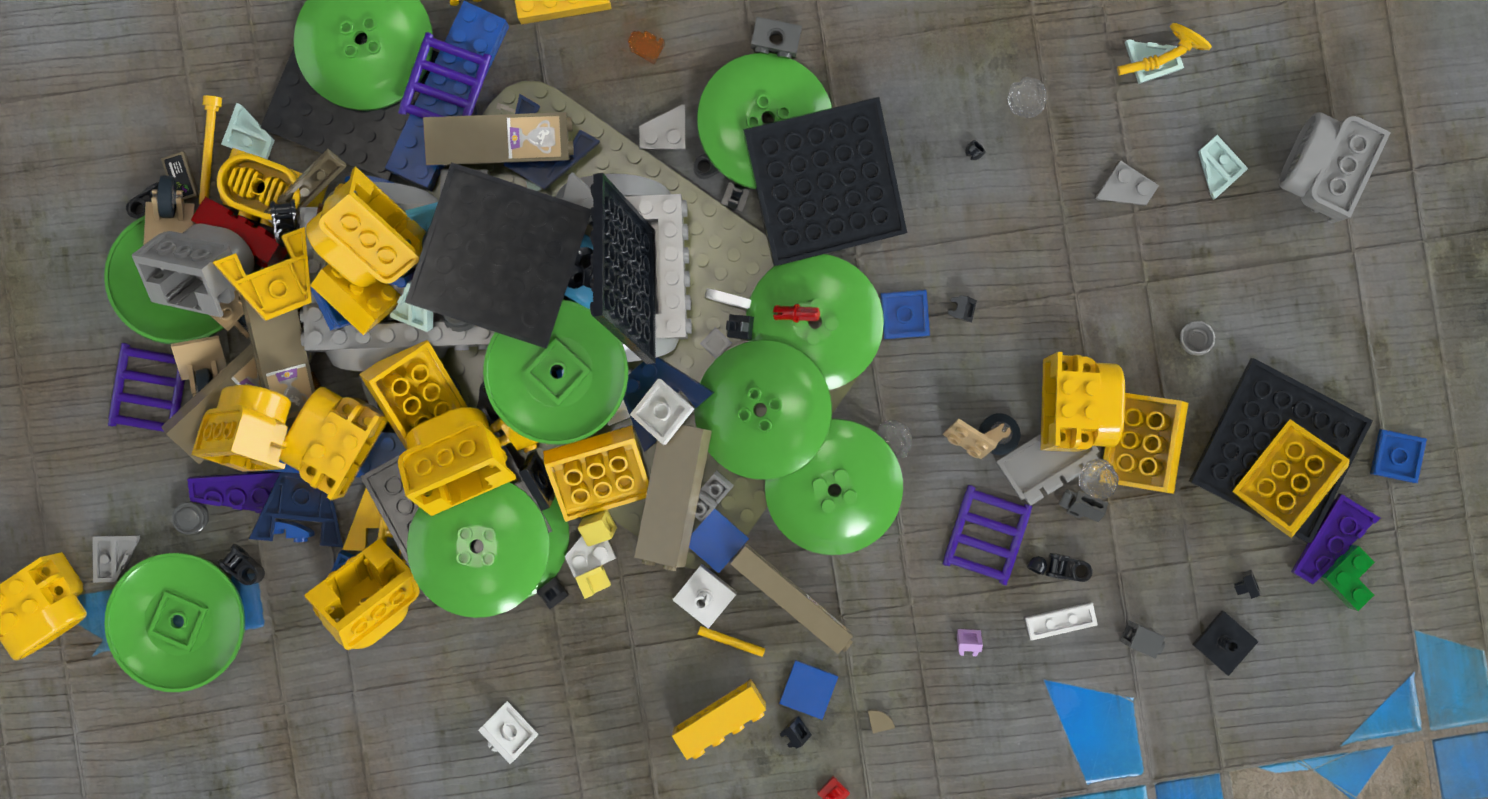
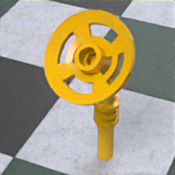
(1188, 40)

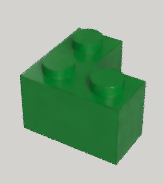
(1345, 575)

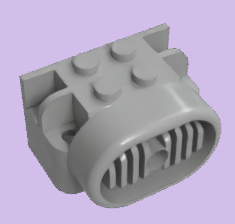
(1332, 163)
(181, 271)

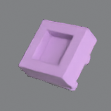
(969, 641)

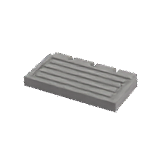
(1032, 468)

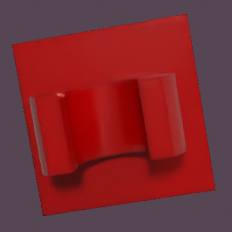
(833, 790)

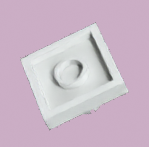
(662, 411)
(705, 596)
(508, 732)

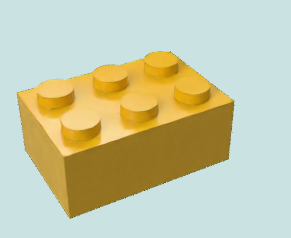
(359, 305)

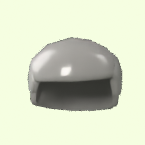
(1197, 338)

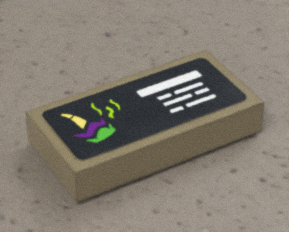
(178, 167)

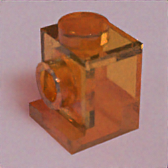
(646, 45)

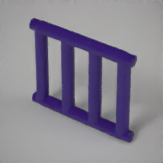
(421, 63)
(122, 374)
(1017, 533)

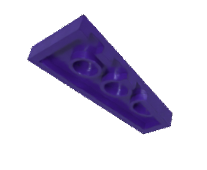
(238, 491)
(1338, 531)

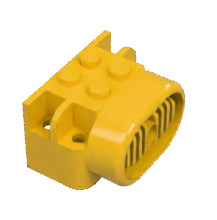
(240, 179)
(365, 233)
(1081, 403)
(245, 429)
(332, 440)
(452, 460)
(365, 596)
(39, 605)

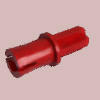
(796, 313)

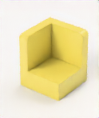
(597, 527)
(593, 581)

